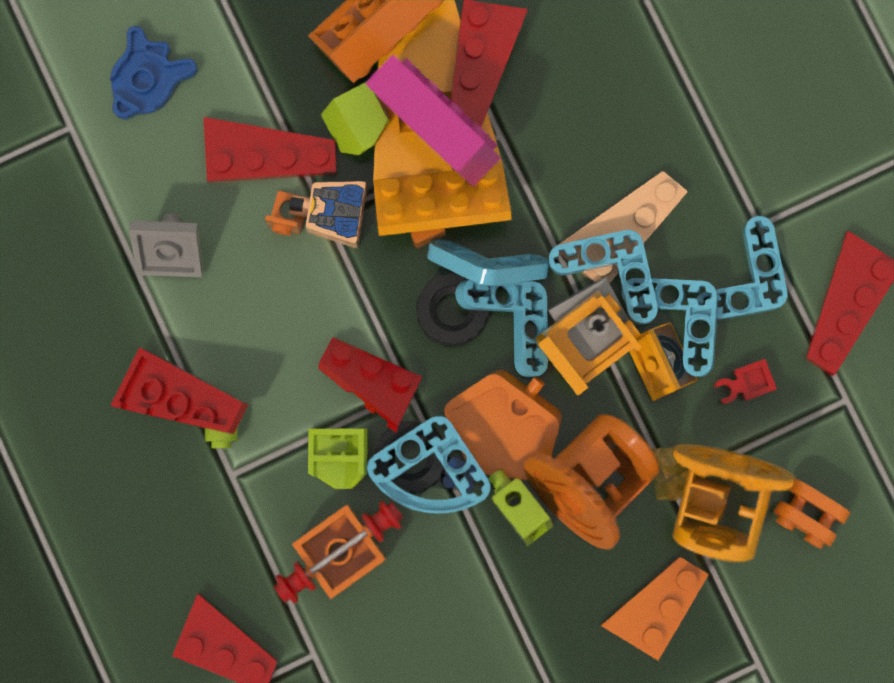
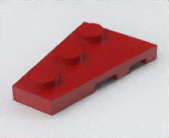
(375, 381)
(222, 647)

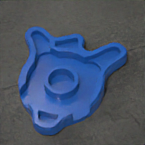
(144, 76)

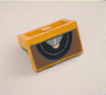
(661, 361)

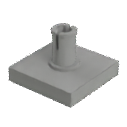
(166, 247)
(596, 330)

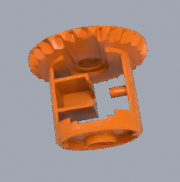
(587, 462)

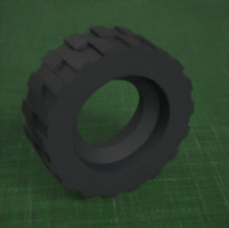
(430, 322)
(417, 481)

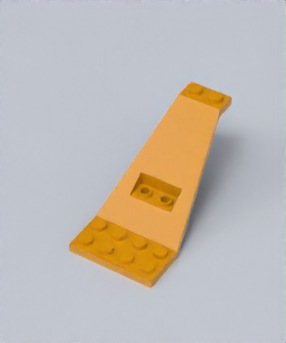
(410, 179)

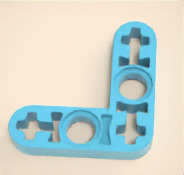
(624, 263)
(484, 270)
(755, 290)
(518, 304)
(694, 312)

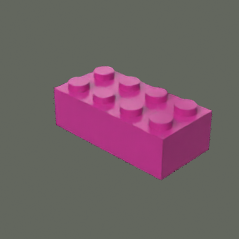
(435, 118)

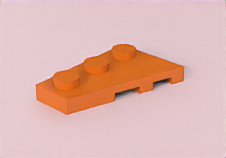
(658, 609)

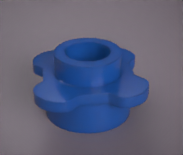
(456, 463)

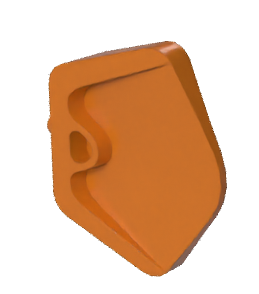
(504, 422)

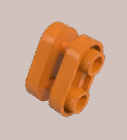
(816, 532)

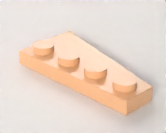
(638, 212)

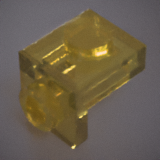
(671, 475)

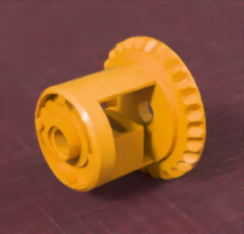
(708, 499)

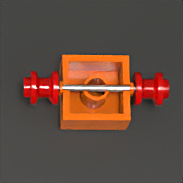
(338, 551)

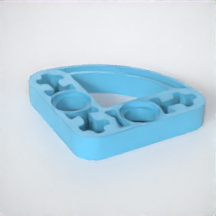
(441, 449)

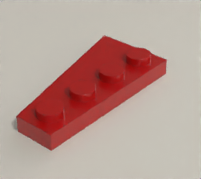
(854, 293)

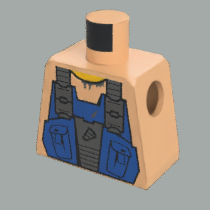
(333, 210)

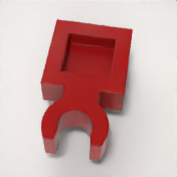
(750, 381)

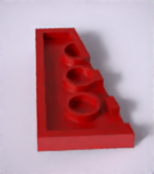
(482, 53)
(256, 153)
(171, 393)

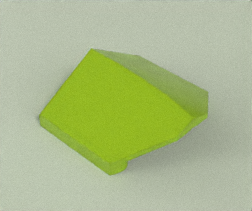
(356, 119)
(338, 456)

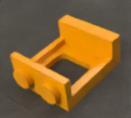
(566, 356)

